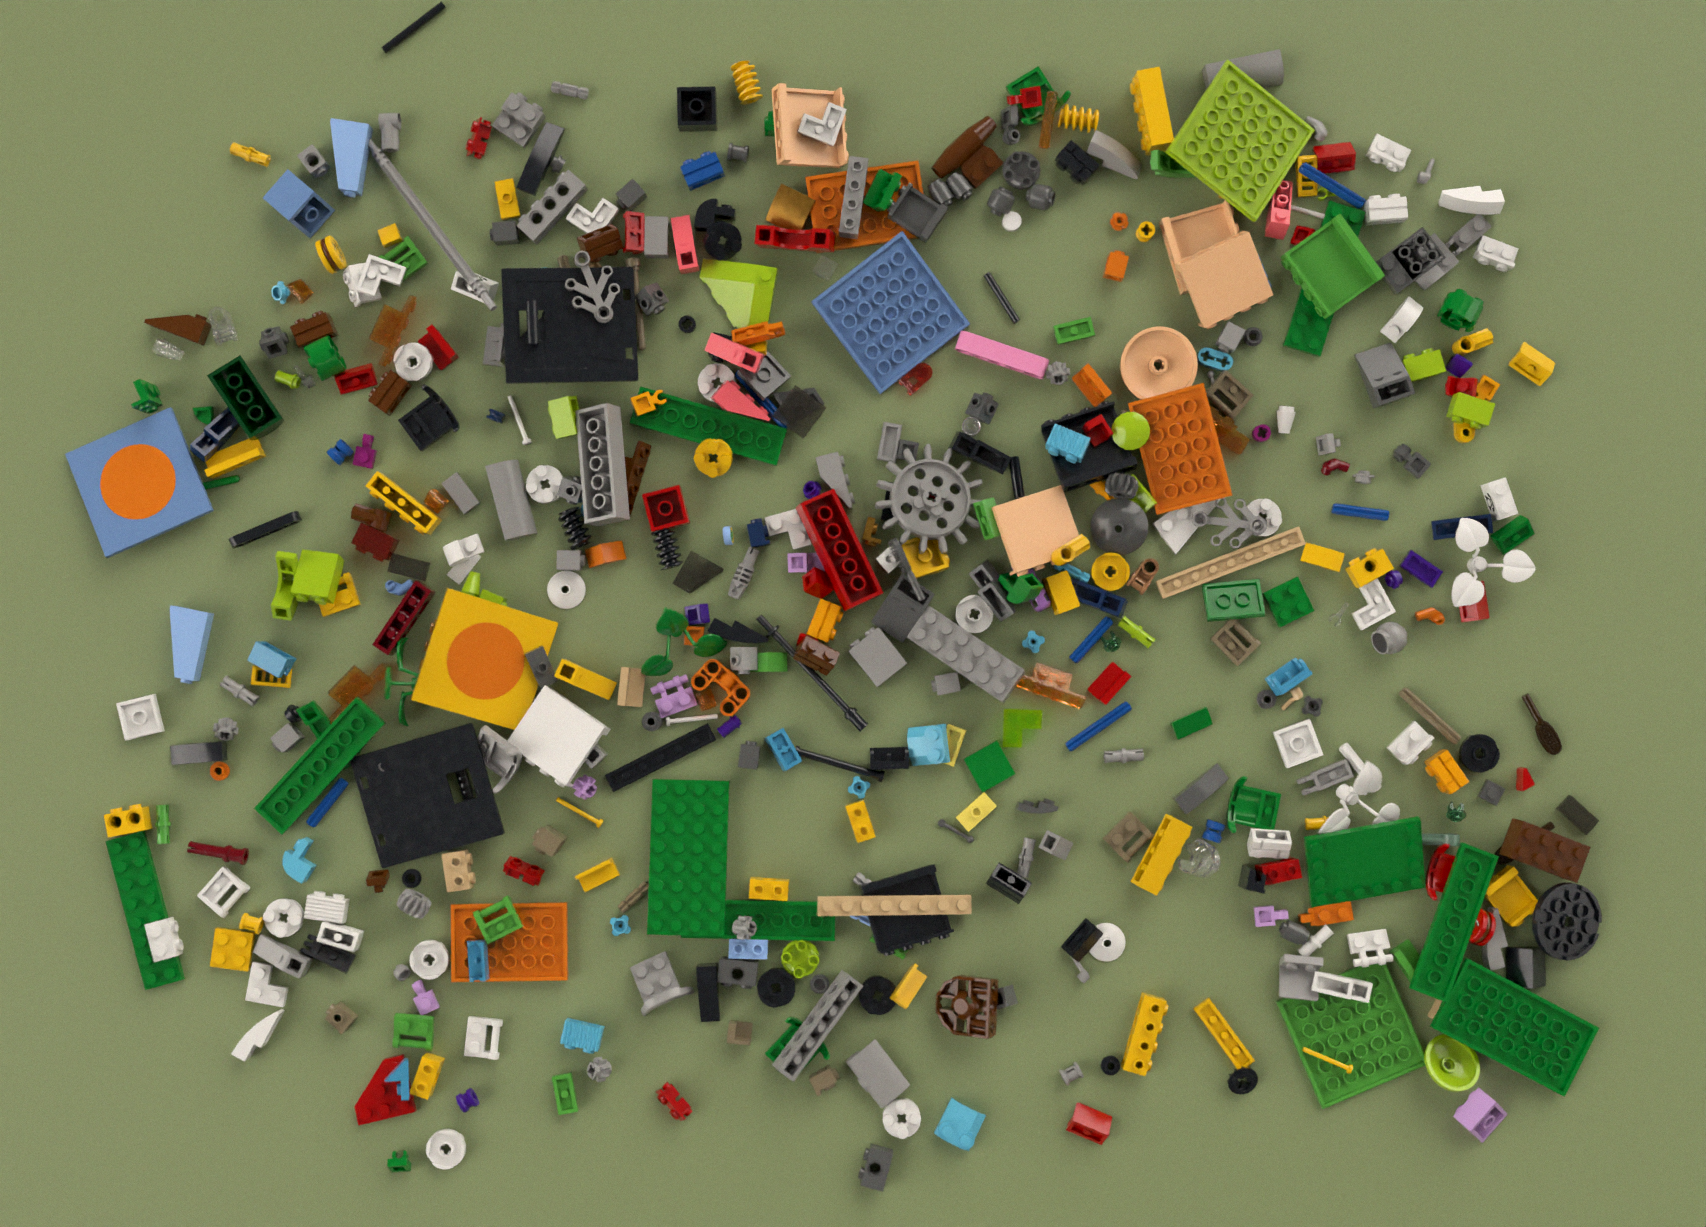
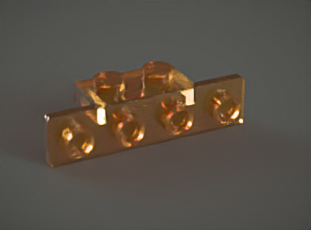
(389, 326)
(1228, 434)
(354, 684)
(1051, 684)

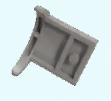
(499, 756)
(657, 982)

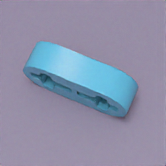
(1213, 364)

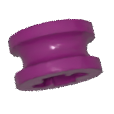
(1266, 435)

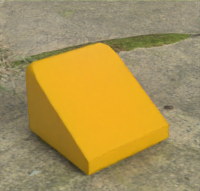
(390, 235)

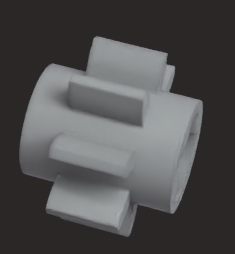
(1058, 373)
(225, 729)
(744, 927)
(599, 1069)

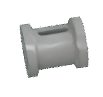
(1071, 1073)

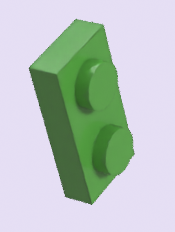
(1073, 330)
(565, 1093)

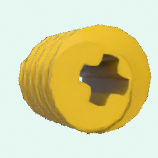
(745, 82)
(1078, 118)

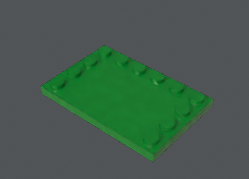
(1365, 861)

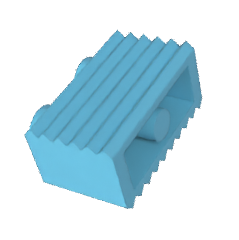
(1067, 443)
(582, 1035)

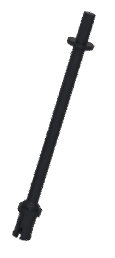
(849, 712)

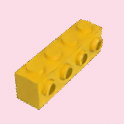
(404, 503)
(1161, 854)
(1144, 1033)

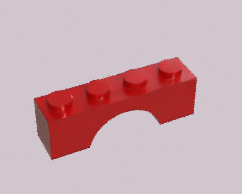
(805, 240)

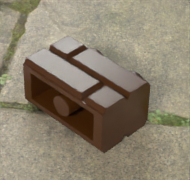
(601, 242)
(313, 328)
(389, 392)
(816, 655)

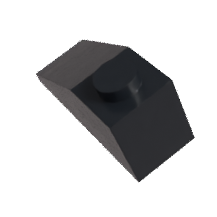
(708, 992)

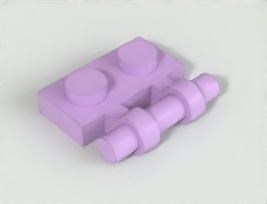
(677, 701)

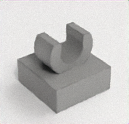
(1326, 444)

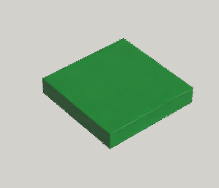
(989, 766)

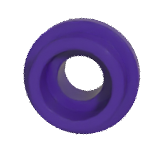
(811, 489)
(1393, 579)

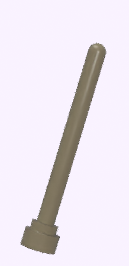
(635, 263)

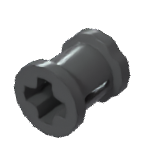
(738, 152)

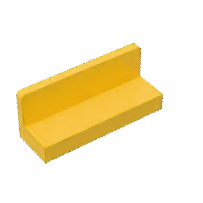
(234, 457)

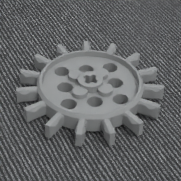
(934, 510)

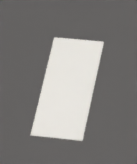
(461, 570)

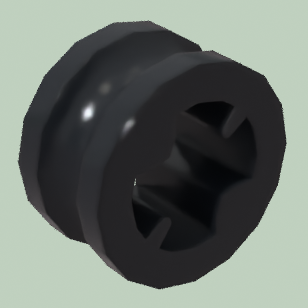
(683, 320)

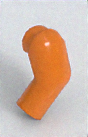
(1431, 614)

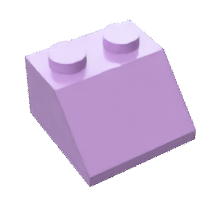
(1480, 1114)

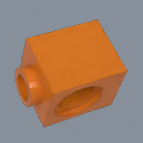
(1116, 266)

